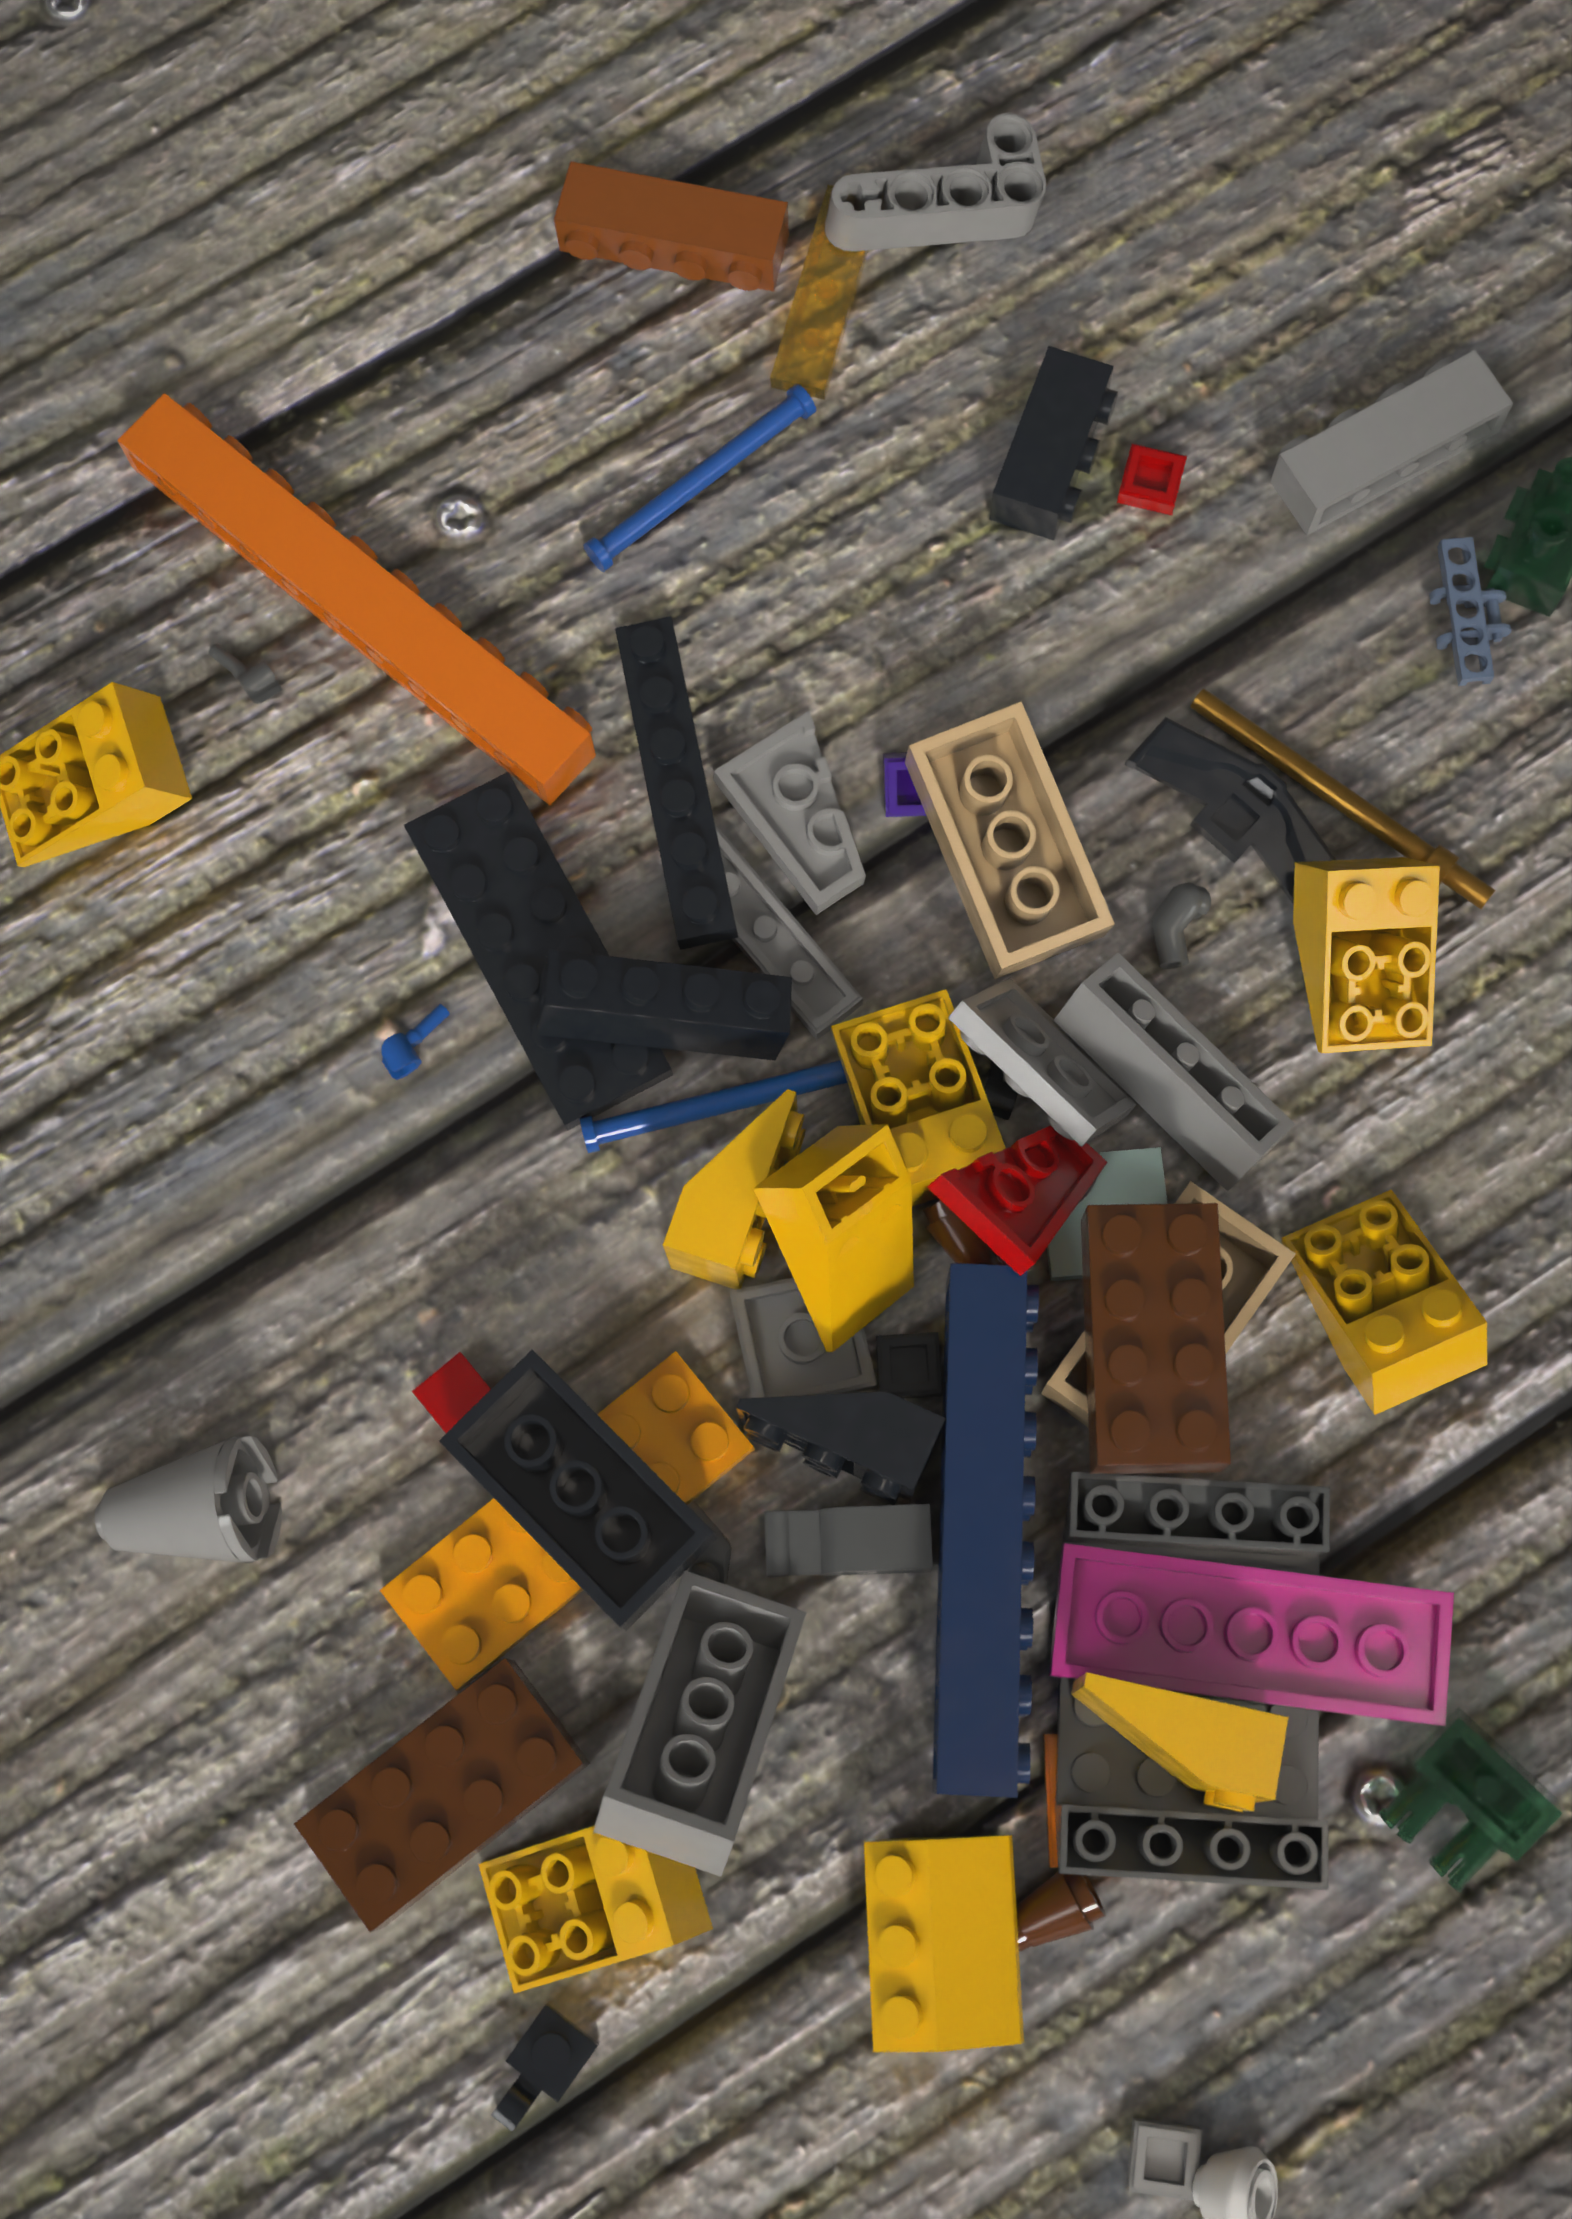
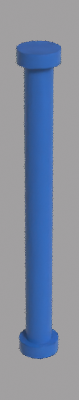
(675, 496)
(709, 1104)

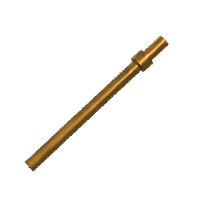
(1342, 797)

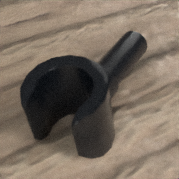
(999, 1093)

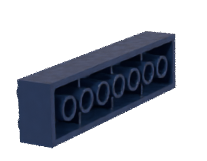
(981, 1533)

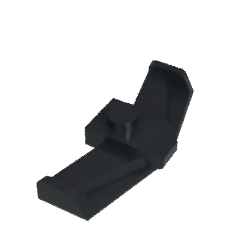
(1241, 800)

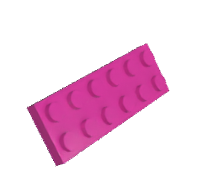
(1253, 1634)

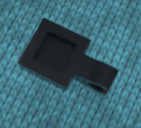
(548, 2061)

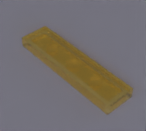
(818, 313)

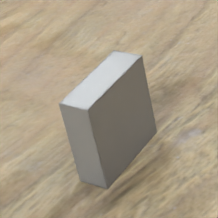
(1163, 2158)

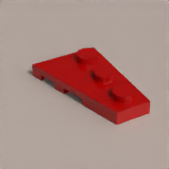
(1021, 1193)

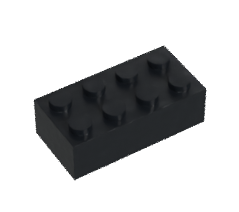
(578, 1490)

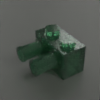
(1536, 555)
(1495, 1792)

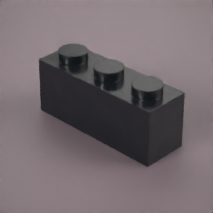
(1054, 444)

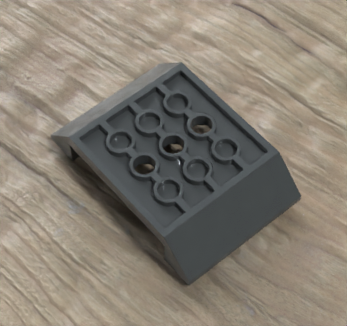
(1113, 1801)

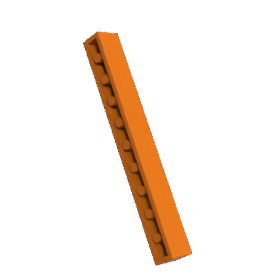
(359, 598)

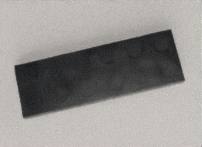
(512, 910)

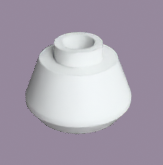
(1236, 2185)

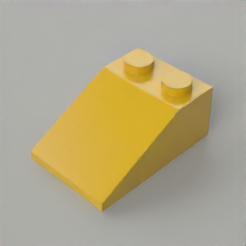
(1197, 1740)

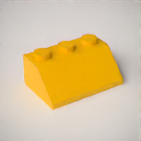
(943, 1943)

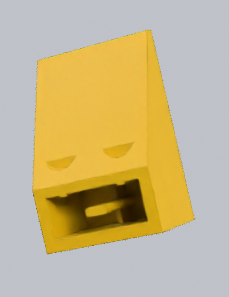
(91, 775)
(1368, 950)
(919, 1079)
(718, 1215)
(844, 1227)
(1387, 1302)
(588, 1906)

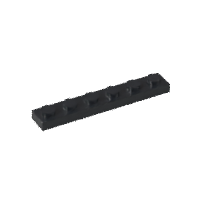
(676, 784)

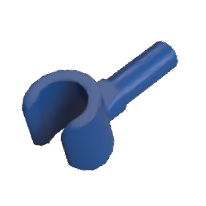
(399, 1050)

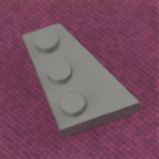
(792, 809)

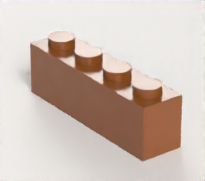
(672, 226)

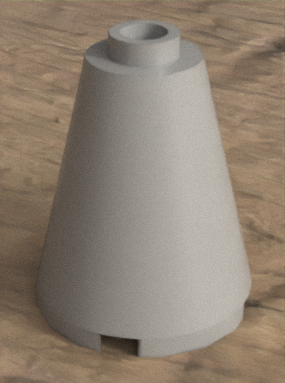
(198, 1506)

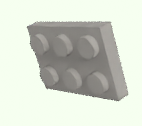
(1042, 1061)

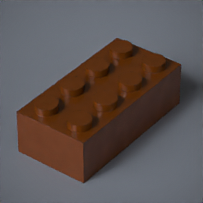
(1155, 1339)
(441, 1794)

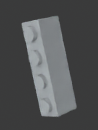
(1390, 441)
(1173, 1071)

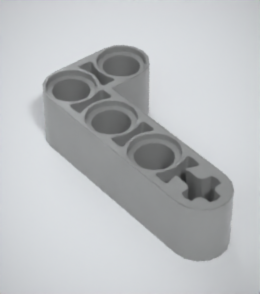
(871, 207)

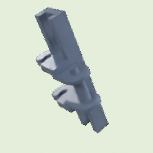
(1476, 640)

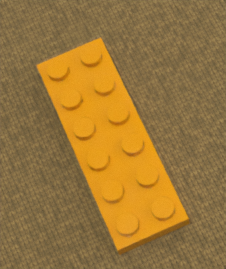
(497, 1585)

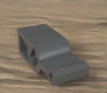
(849, 1541)

